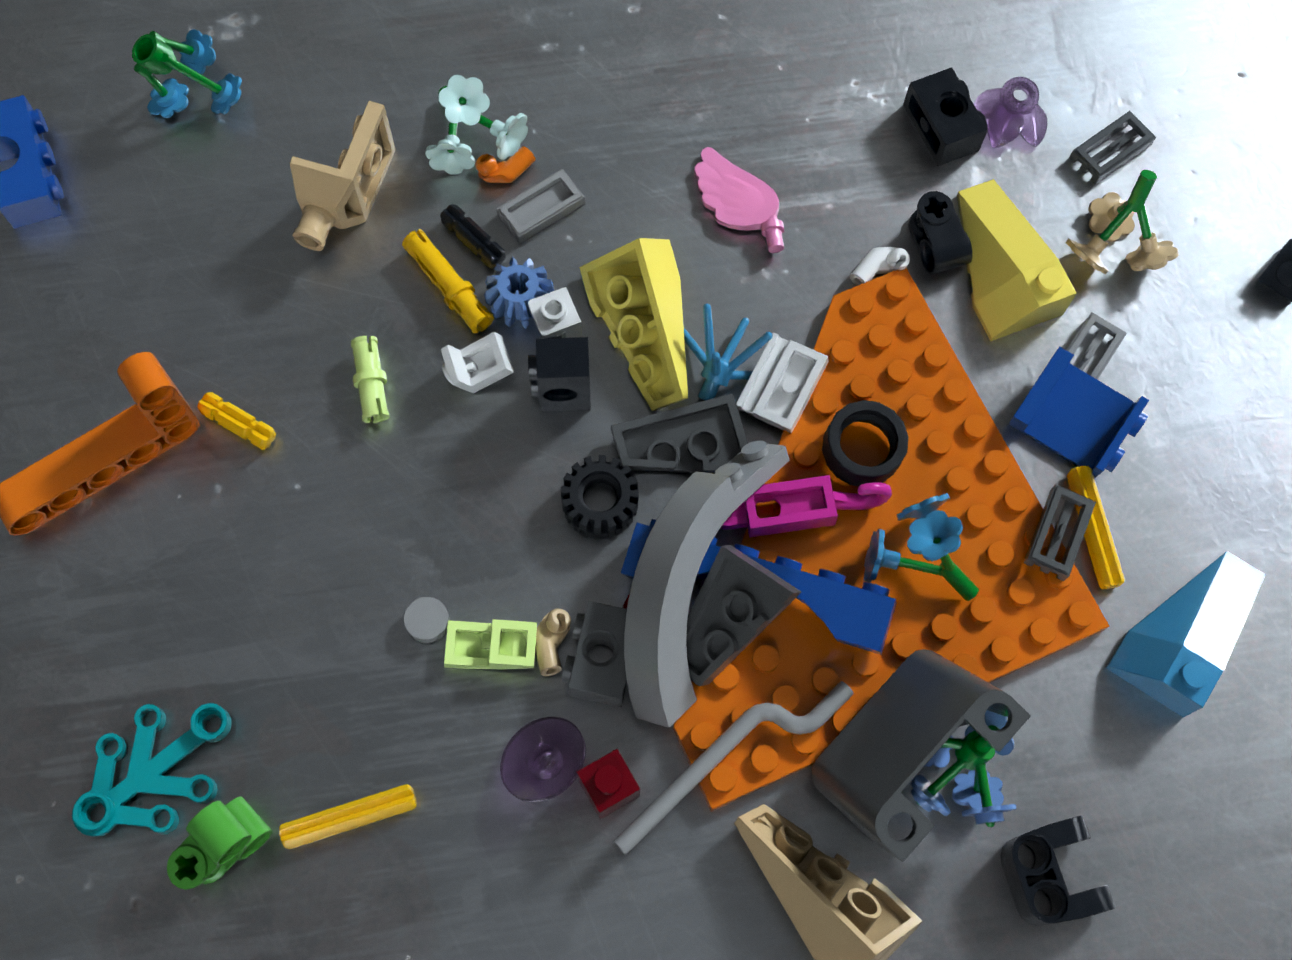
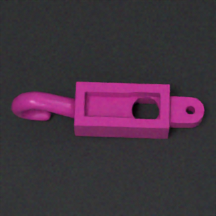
(803, 505)

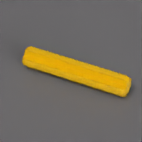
(1097, 534)
(347, 816)

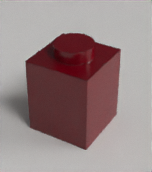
(608, 783)

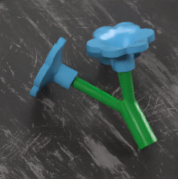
(933, 537)

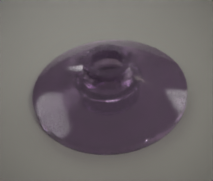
(533, 749)

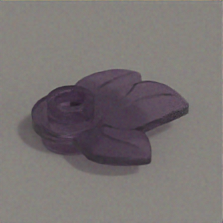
(1013, 117)

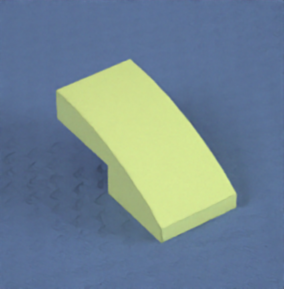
(490, 645)

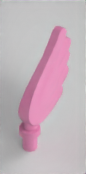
(739, 198)

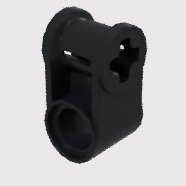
(939, 234)

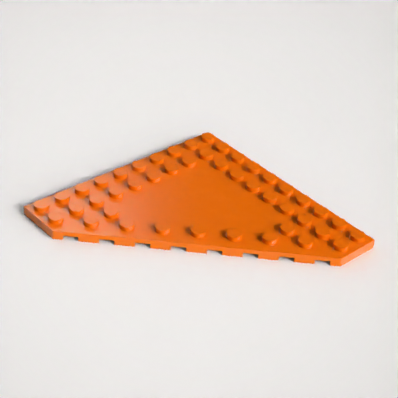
(894, 353)

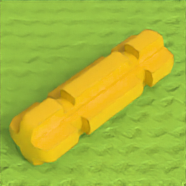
(236, 420)

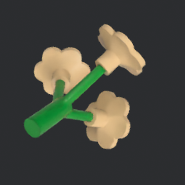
(1113, 218)

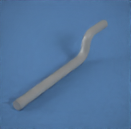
(721, 748)

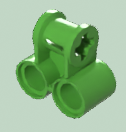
(216, 842)

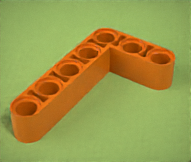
(104, 453)

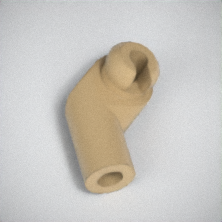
(548, 638)

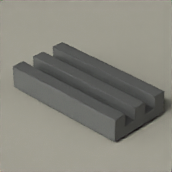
(1091, 163)
(1047, 563)

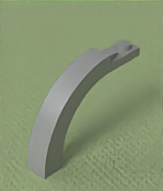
(666, 577)

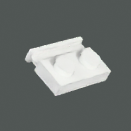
(782, 383)

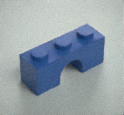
(27, 188)

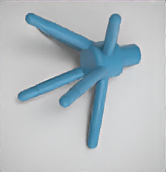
(716, 368)

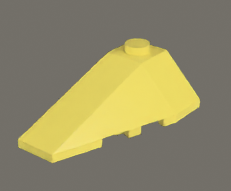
(1011, 268)
(641, 304)

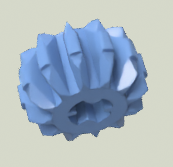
(511, 280)

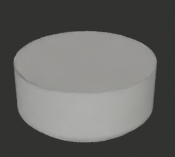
(426, 619)

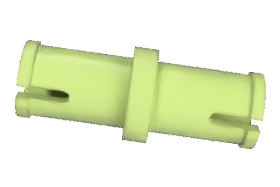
(369, 379)

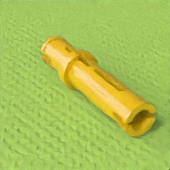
(458, 293)

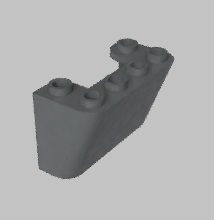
(898, 735)

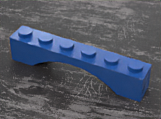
(851, 613)

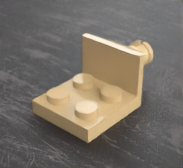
(346, 193)

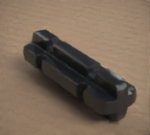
(472, 236)

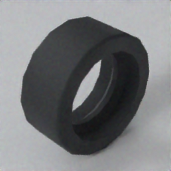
(882, 418)

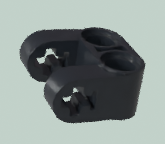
(1048, 877)

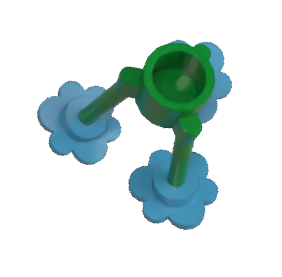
(156, 56)

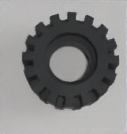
(600, 521)

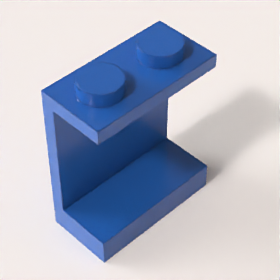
(1078, 415)

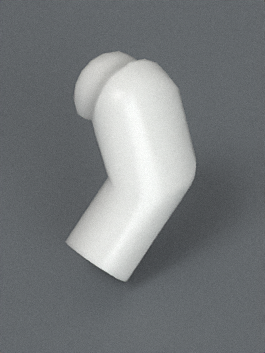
(880, 261)

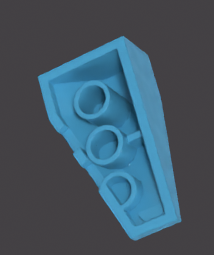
(1189, 637)

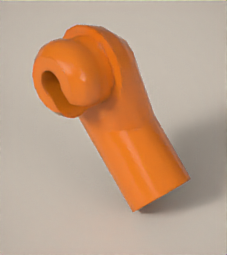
(504, 171)

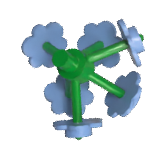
(975, 789)

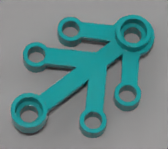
(146, 773)

